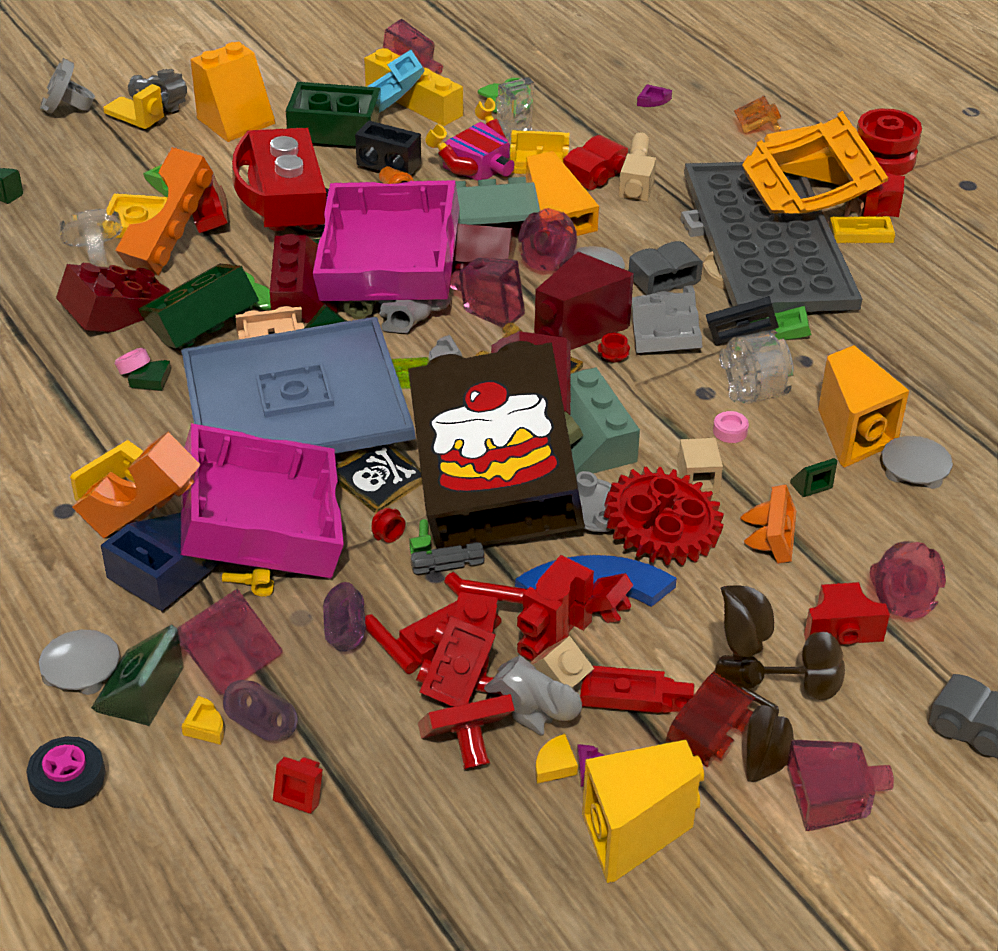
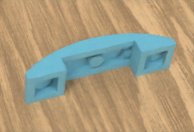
(403, 75)

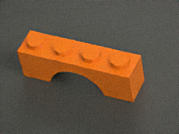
(151, 242)
(158, 474)

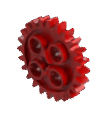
(663, 515)

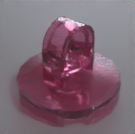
(547, 239)
(909, 579)

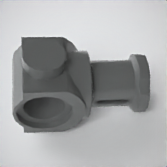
(171, 84)

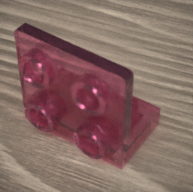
(228, 641)

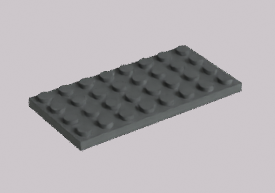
(767, 253)

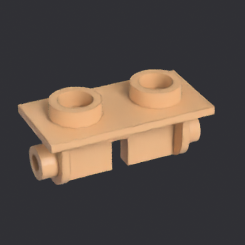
(260, 323)

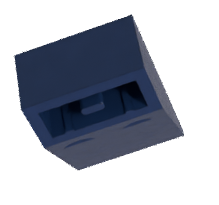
(149, 560)

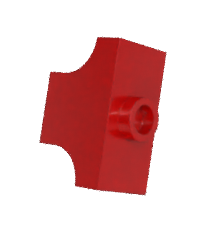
(885, 198)
(211, 208)
(847, 615)

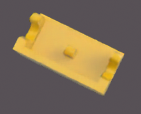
(536, 142)

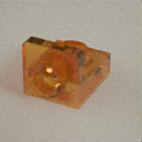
(757, 114)

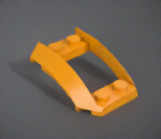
(844, 144)

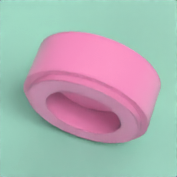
(132, 360)
(730, 427)

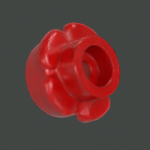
(614, 347)
(388, 525)

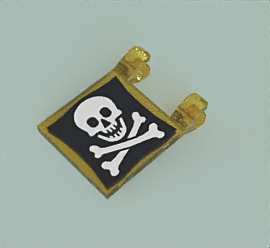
(378, 476)

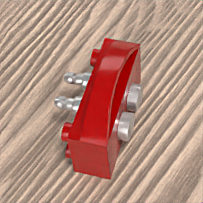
(281, 178)

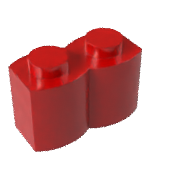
(596, 161)

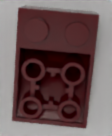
(107, 296)

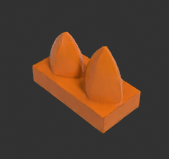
(779, 521)

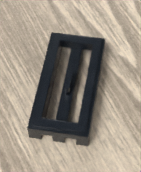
(740, 317)

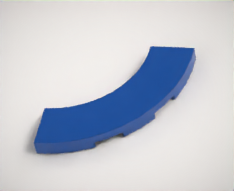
(648, 582)

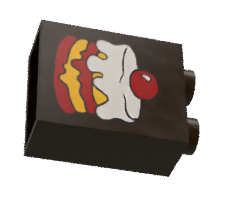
(494, 446)

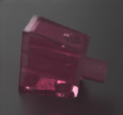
(403, 37)
(491, 290)
(834, 782)

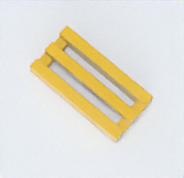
(862, 229)

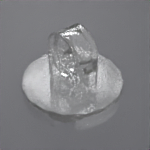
(91, 230)

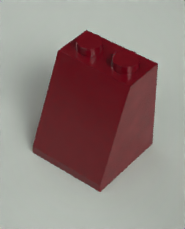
(584, 301)

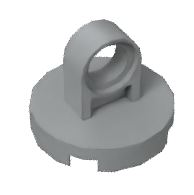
(63, 89)

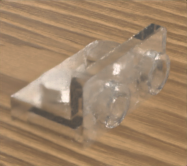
(515, 106)

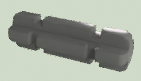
(447, 558)

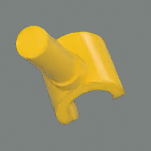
(260, 580)

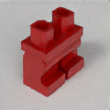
(555, 606)

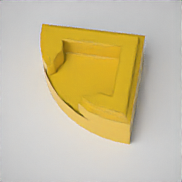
(204, 722)
(555, 760)

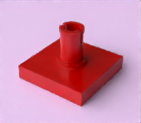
(467, 723)

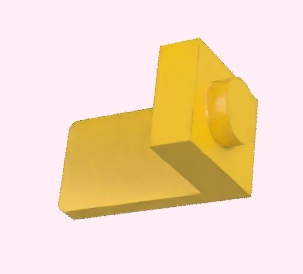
(141, 111)
(114, 461)

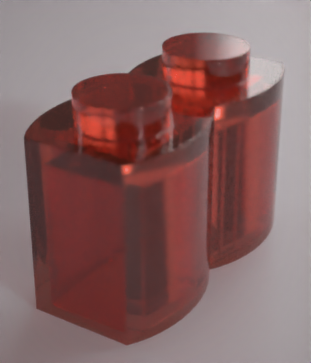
(712, 718)

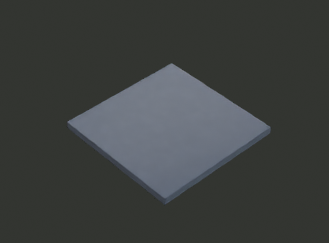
(302, 386)

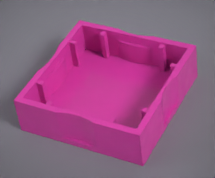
(387, 241)
(261, 503)

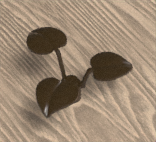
(746, 625)

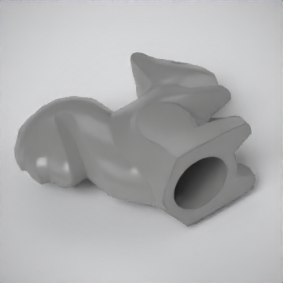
(404, 314)
(535, 695)

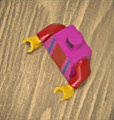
(477, 150)

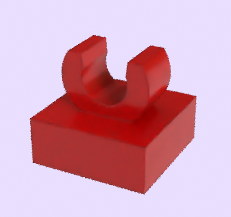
(609, 595)
(298, 783)

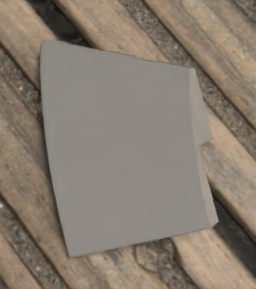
(666, 321)

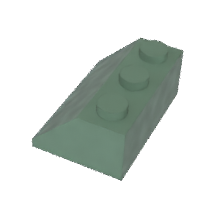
(495, 202)
(607, 428)

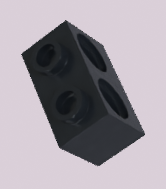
(387, 146)

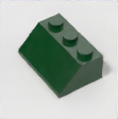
(332, 111)
(200, 305)

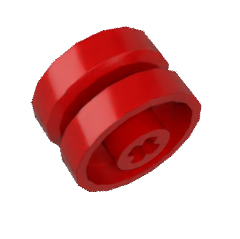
(891, 138)

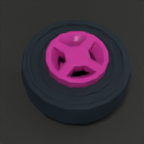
(66, 772)

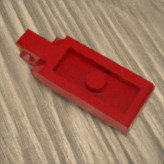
(634, 690)

